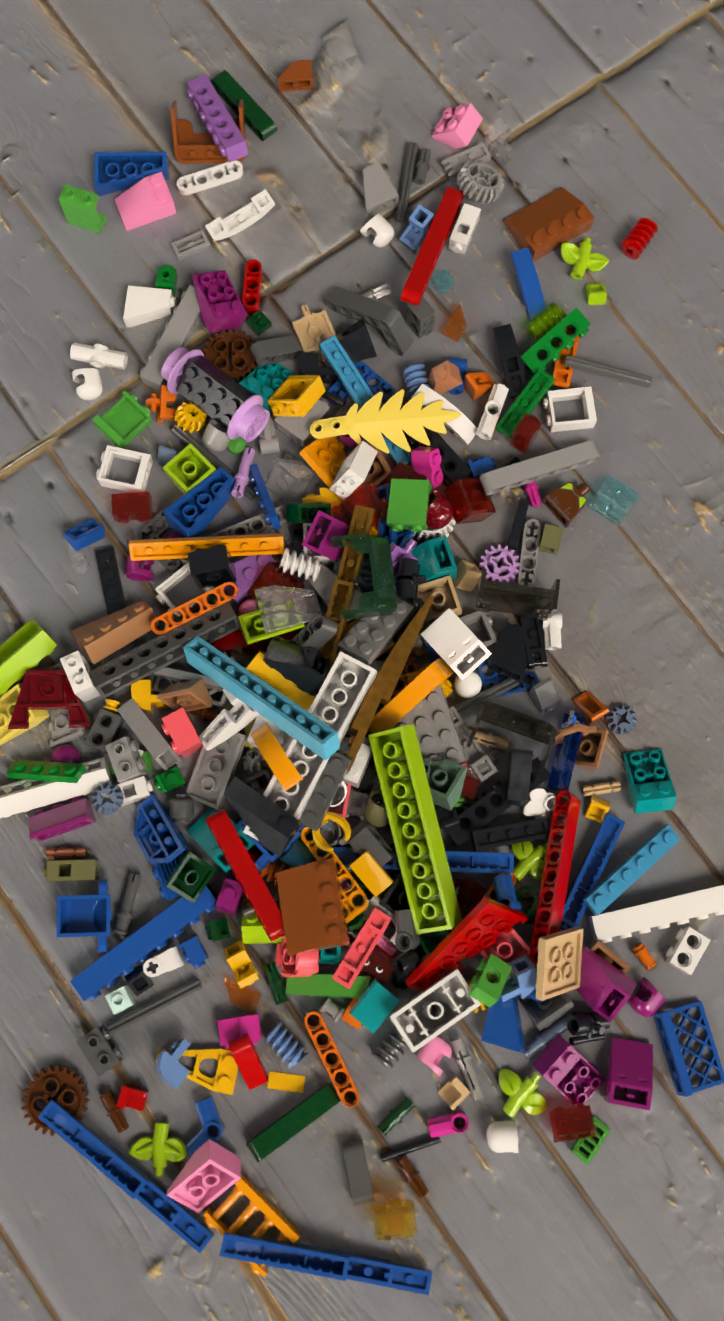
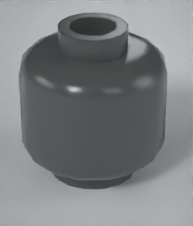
(181, 808)

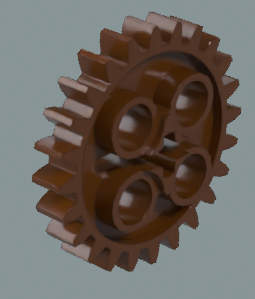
(239, 356)
(40, 1089)

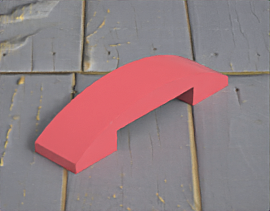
(361, 948)

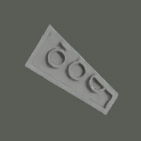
(59, 723)

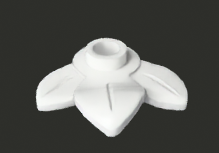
(540, 803)

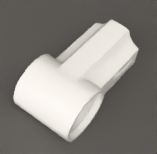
(552, 631)

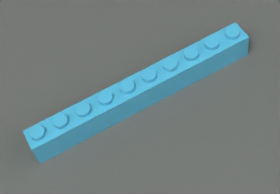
(262, 698)

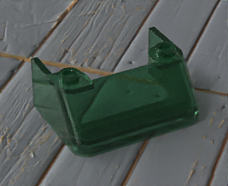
(383, 598)

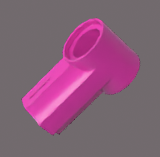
(445, 1124)

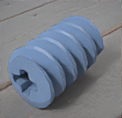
(414, 378)
(285, 1046)

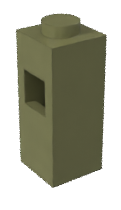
(72, 870)

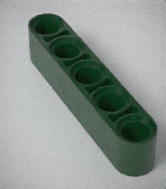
(255, 116)
(293, 1122)

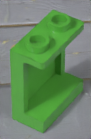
(81, 210)
(123, 420)
(408, 504)

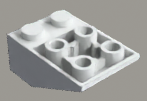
(455, 643)

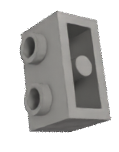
(126, 759)

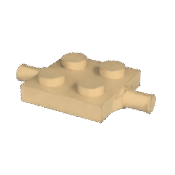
(313, 330)

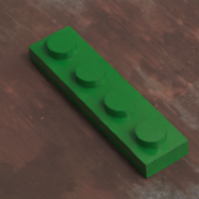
(525, 402)
(46, 771)

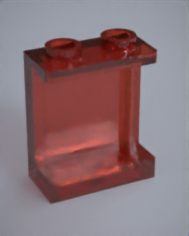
(366, 497)

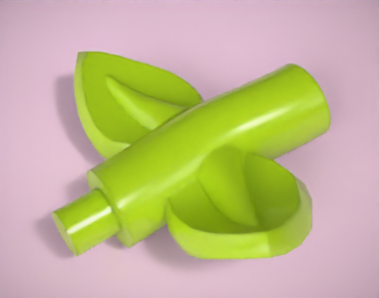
(582, 258)
(529, 860)
(521, 1093)
(159, 1148)

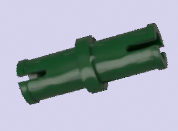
(275, 983)
(395, 1116)

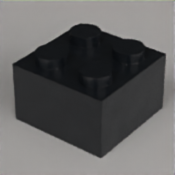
(212, 566)

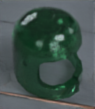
(531, 914)

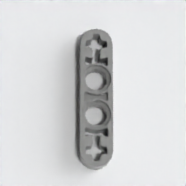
(529, 554)

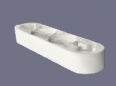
(208, 174)

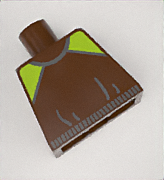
(567, 502)

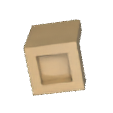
(467, 575)
(454, 1092)

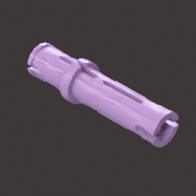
(241, 479)

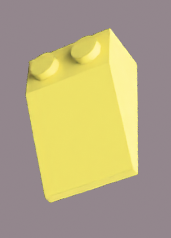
(7, 706)

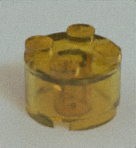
(394, 1219)

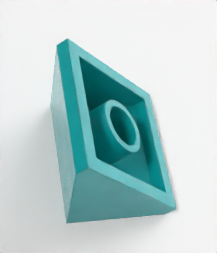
(374, 1006)

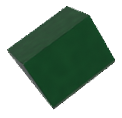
(190, 877)

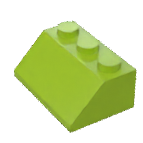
(254, 631)

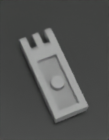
(455, 162)

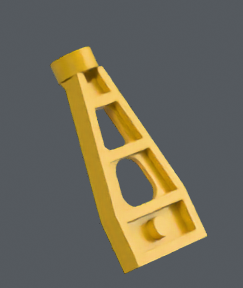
(226, 1072)

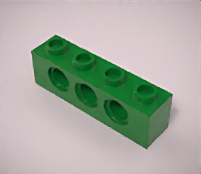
(574, 320)

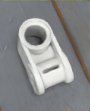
(166, 962)

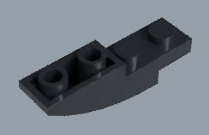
(510, 359)

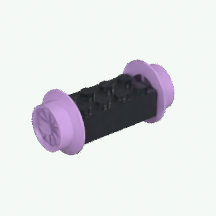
(215, 393)

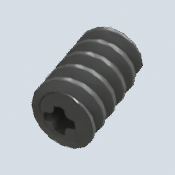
(390, 1049)

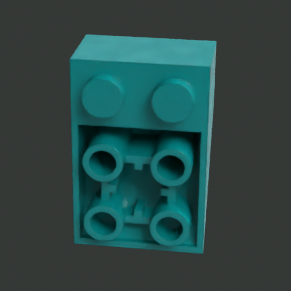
(266, 381)
(435, 559)
(649, 781)
(202, 835)

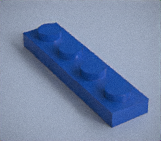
(265, 502)

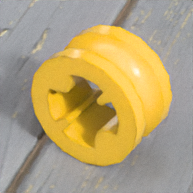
(112, 705)

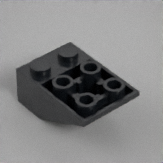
(298, 664)

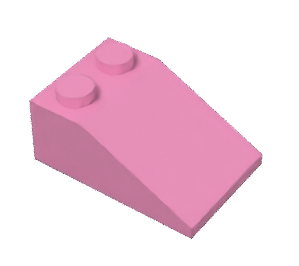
(145, 202)
(205, 1176)

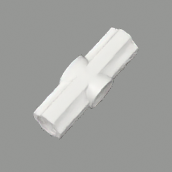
(99, 356)
(488, 420)

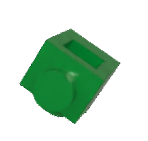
(167, 278)

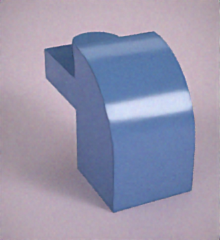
(419, 225)
(521, 979)
(168, 1066)

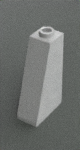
(324, 586)
(149, 735)

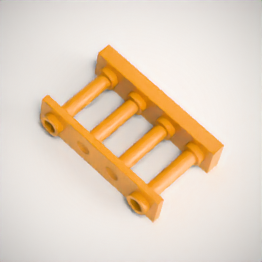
(257, 1202)

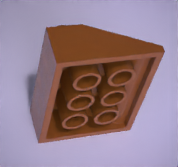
(549, 222)
(312, 907)

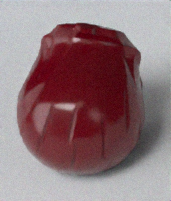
(439, 511)

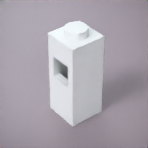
(464, 228)
(133, 790)

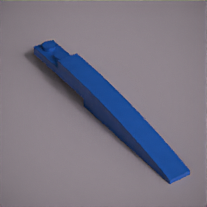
(458, 860)
(589, 874)
(126, 1175)
(326, 1262)

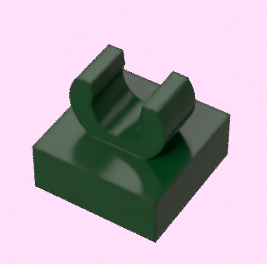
(259, 322)
(219, 929)

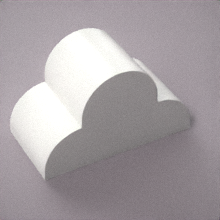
(433, 1010)

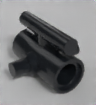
(408, 579)
(588, 1026)

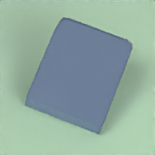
(165, 455)

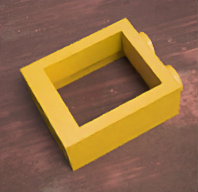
(310, 391)

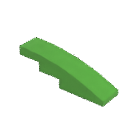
(324, 986)

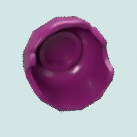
(65, 754)

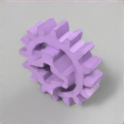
(506, 567)

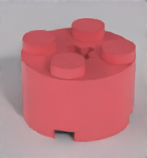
(296, 965)

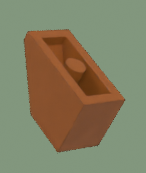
(296, 77)

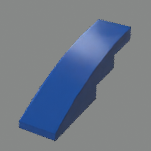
(528, 282)

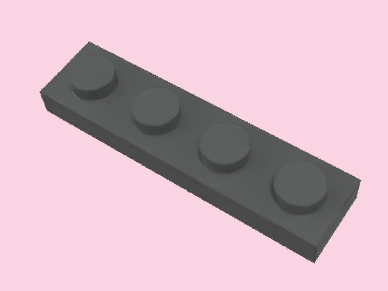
(325, 790)

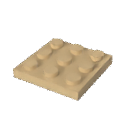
(559, 963)

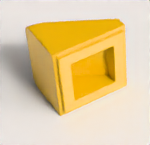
(597, 809)

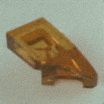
(456, 325)
(242, 997)

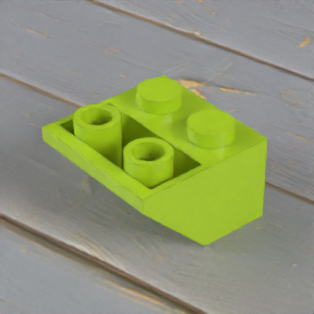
(252, 929)

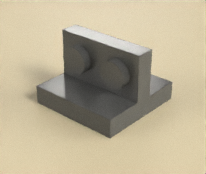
(547, 1011)

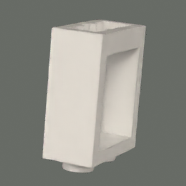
(583, 393)
(353, 470)
(143, 473)
(172, 581)
(78, 674)

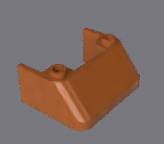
(199, 147)

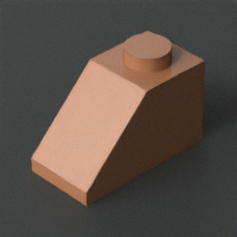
(444, 377)

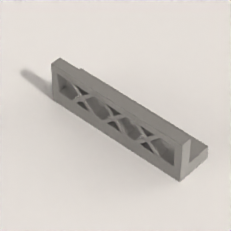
(179, 676)

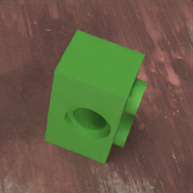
(497, 972)

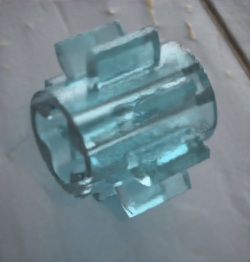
(444, 281)

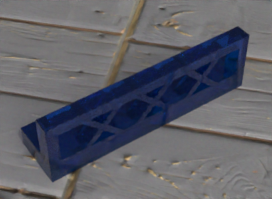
(565, 754)

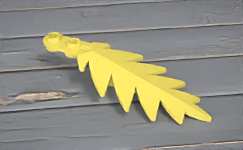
(389, 421)

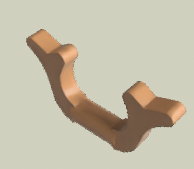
(572, 729)

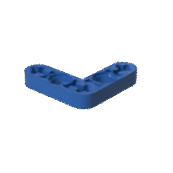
(367, 375)
(493, 680)

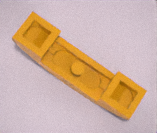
(276, 756)

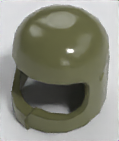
(374, 813)

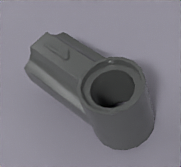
(405, 927)

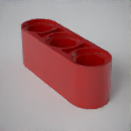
(252, 279)
(248, 1061)

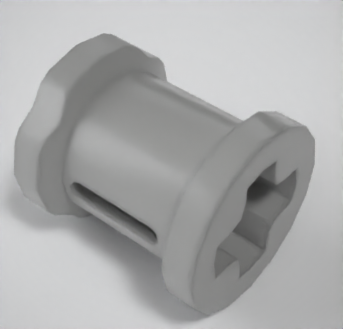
(331, 1010)

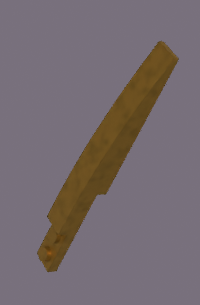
(344, 586)
(385, 681)

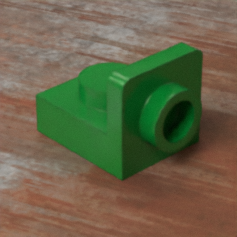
(169, 780)

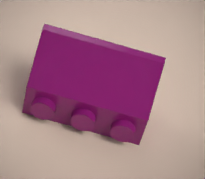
(61, 819)

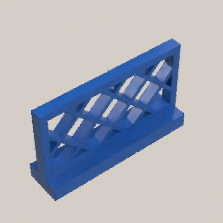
(675, 1056)

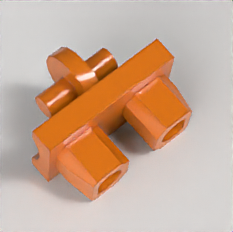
(164, 397)

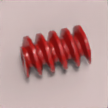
(639, 238)

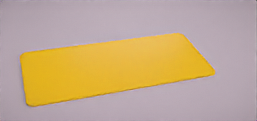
(286, 1082)

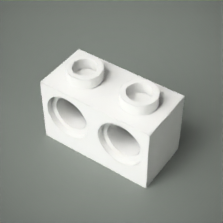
(692, 954)

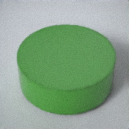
(237, 446)

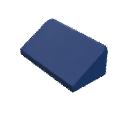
(84, 534)

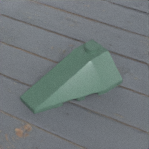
(445, 781)

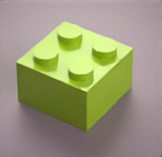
(188, 469)

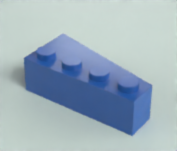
(124, 169)
(200, 505)

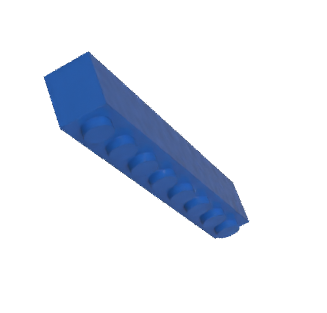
(141, 943)

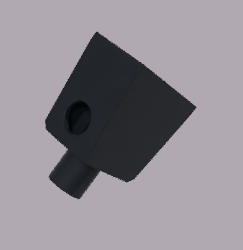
(357, 342)

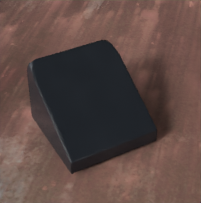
(138, 981)

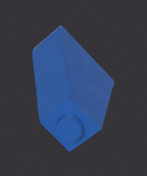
(504, 1026)

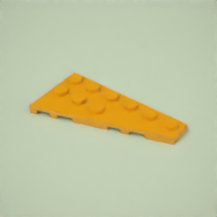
(326, 458)

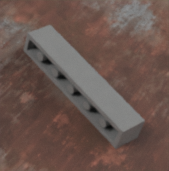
(177, 334)

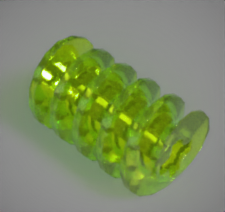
(544, 320)

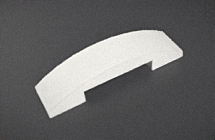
(242, 218)
(462, 426)

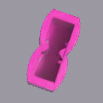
(427, 462)
(237, 1026)

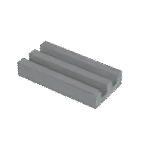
(191, 247)

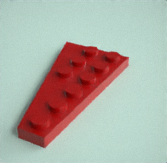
(468, 939)

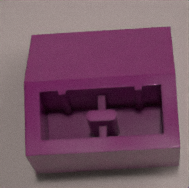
(320, 533)

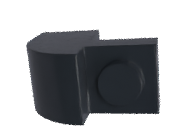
(310, 366)

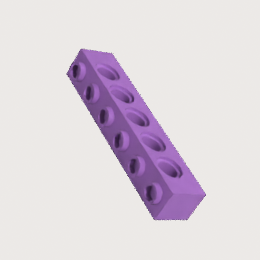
(217, 118)

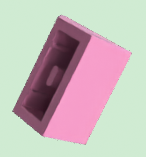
(457, 125)

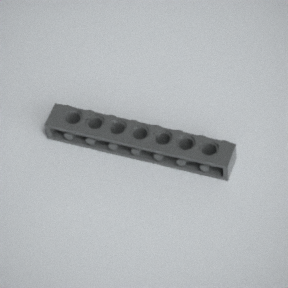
(163, 650)

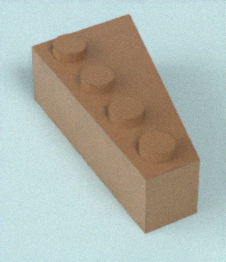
(114, 631)

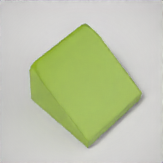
(596, 294)

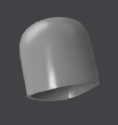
(215, 439)

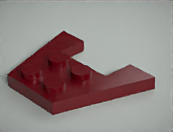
(47, 692)

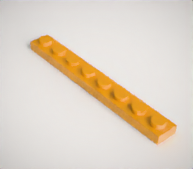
(180, 547)

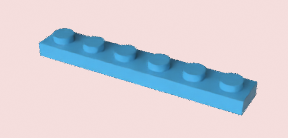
(631, 869)

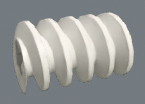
(300, 564)

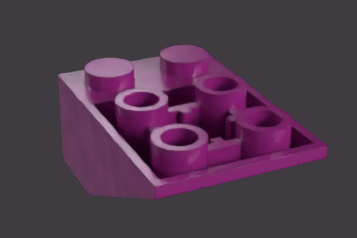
(218, 301)
(603, 985)
(568, 1071)
(630, 1074)

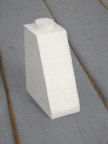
(147, 304)

